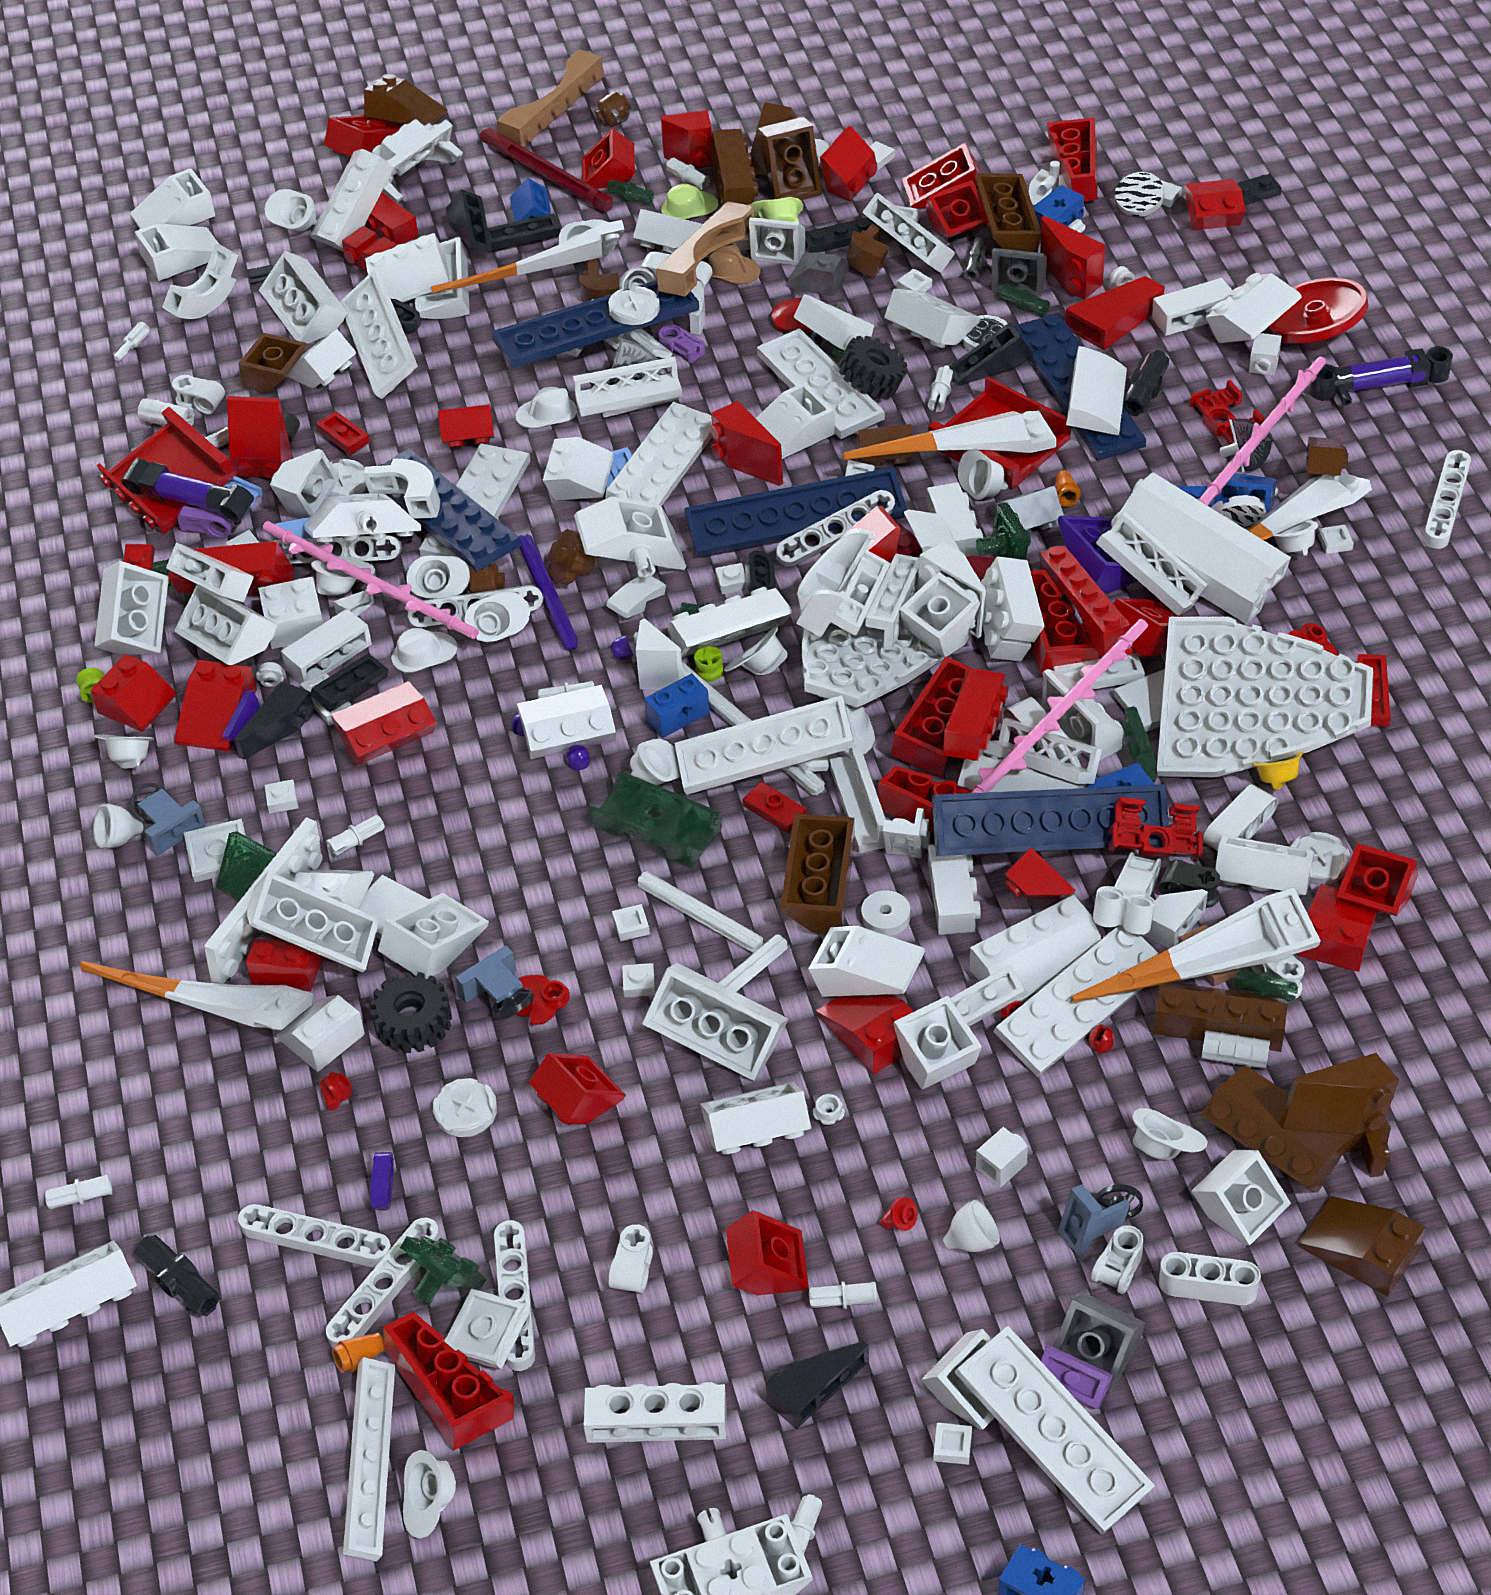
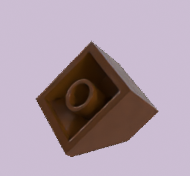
(269, 361)
(875, 436)

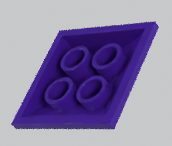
(1080, 538)

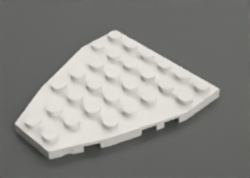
(860, 665)
(1252, 697)

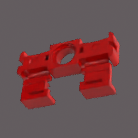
(1215, 407)
(1176, 838)

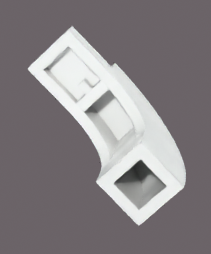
(208, 291)
(409, 479)

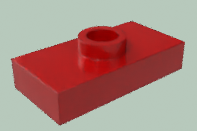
(343, 432)
(773, 806)

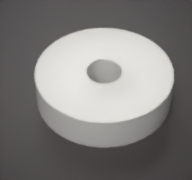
(882, 902)

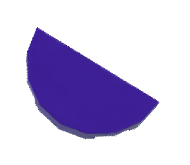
(245, 710)

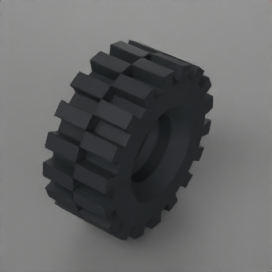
(872, 366)
(415, 1029)

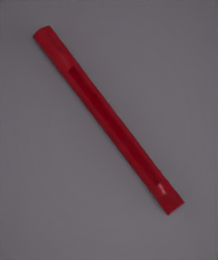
(546, 169)

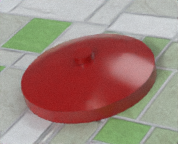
(1323, 312)

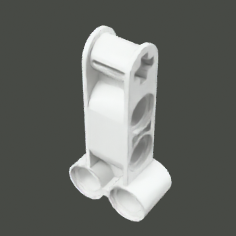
(1130, 898)

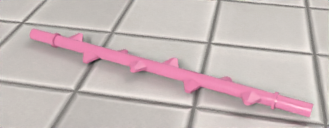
(1260, 432)
(375, 584)
(1059, 706)

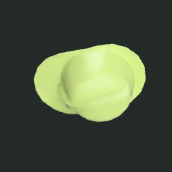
(688, 202)
(778, 209)

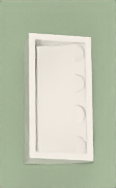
(450, 302)
(1096, 392)

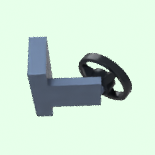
(167, 816)
(496, 978)
(1087, 1219)

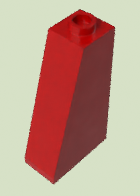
(1114, 312)

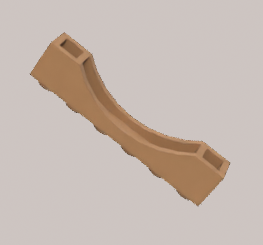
(527, 121)
(726, 226)

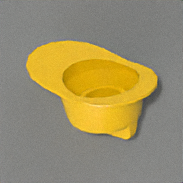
(1279, 771)

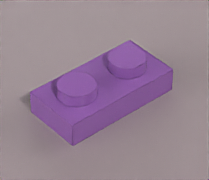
(1078, 1377)

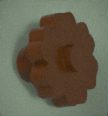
(568, 558)

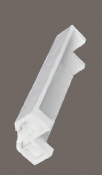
(1219, 551)

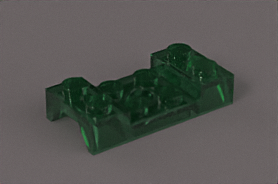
(682, 829)

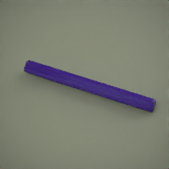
(550, 597)

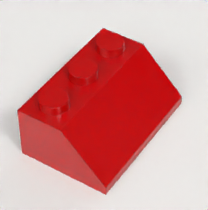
(384, 723)

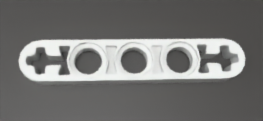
(1444, 507)
(821, 530)
(348, 550)
(461, 602)
(304, 1225)
(517, 1279)
(379, 1298)

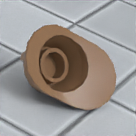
(731, 266)

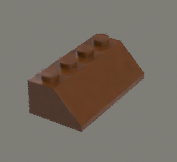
(732, 168)
(1009, 211)
(818, 871)
(1192, 1009)
(1251, 1111)

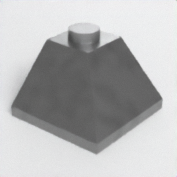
(819, 273)

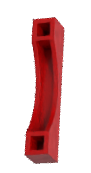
(1099, 614)

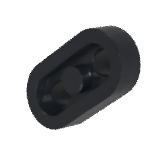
(408, 316)
(759, 571)

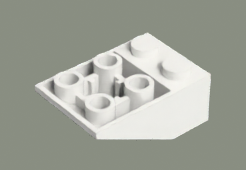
(177, 201)
(174, 248)
(798, 419)
(955, 567)
(863, 963)

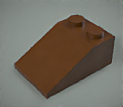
(400, 102)
(791, 158)
(1341, 1097)
(1364, 1241)

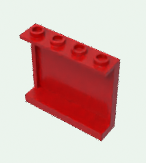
(999, 400)
(183, 453)

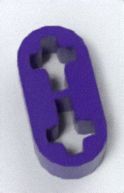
(382, 1180)

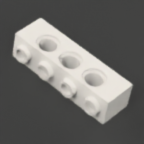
(908, 232)
(667, 1425)

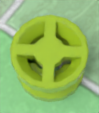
(709, 663)
(86, 681)

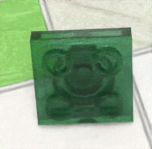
(1008, 536)
(242, 864)
(442, 1266)

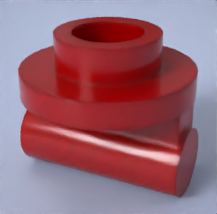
(335, 1089)
(900, 1215)

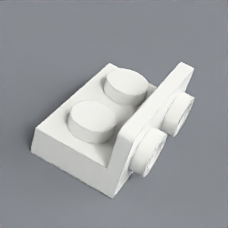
(905, 837)

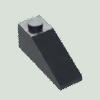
(468, 220)
(993, 356)
(277, 718)
(811, 1382)

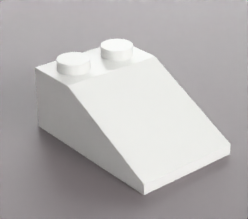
(430, 935)

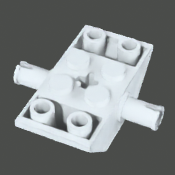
(359, 515)
(630, 532)
(745, 1562)

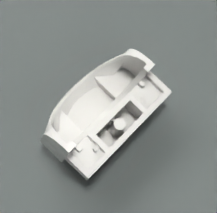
(413, 145)
(831, 591)

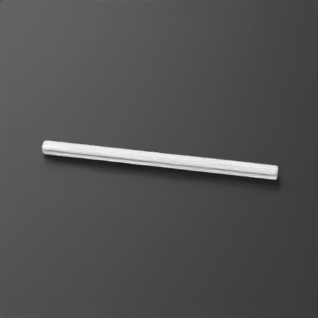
(735, 717)

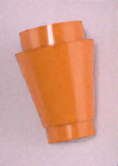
(1067, 489)
(351, 1351)

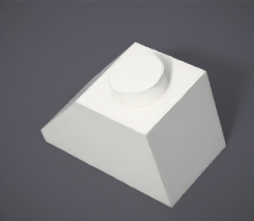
(1176, 915)

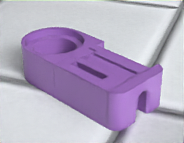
(683, 343)
(203, 521)

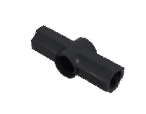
(1146, 382)
(177, 1275)

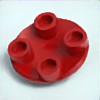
(784, 318)

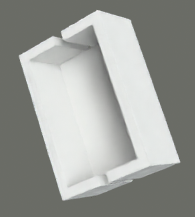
(1010, 609)

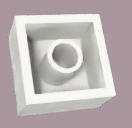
(291, 607)

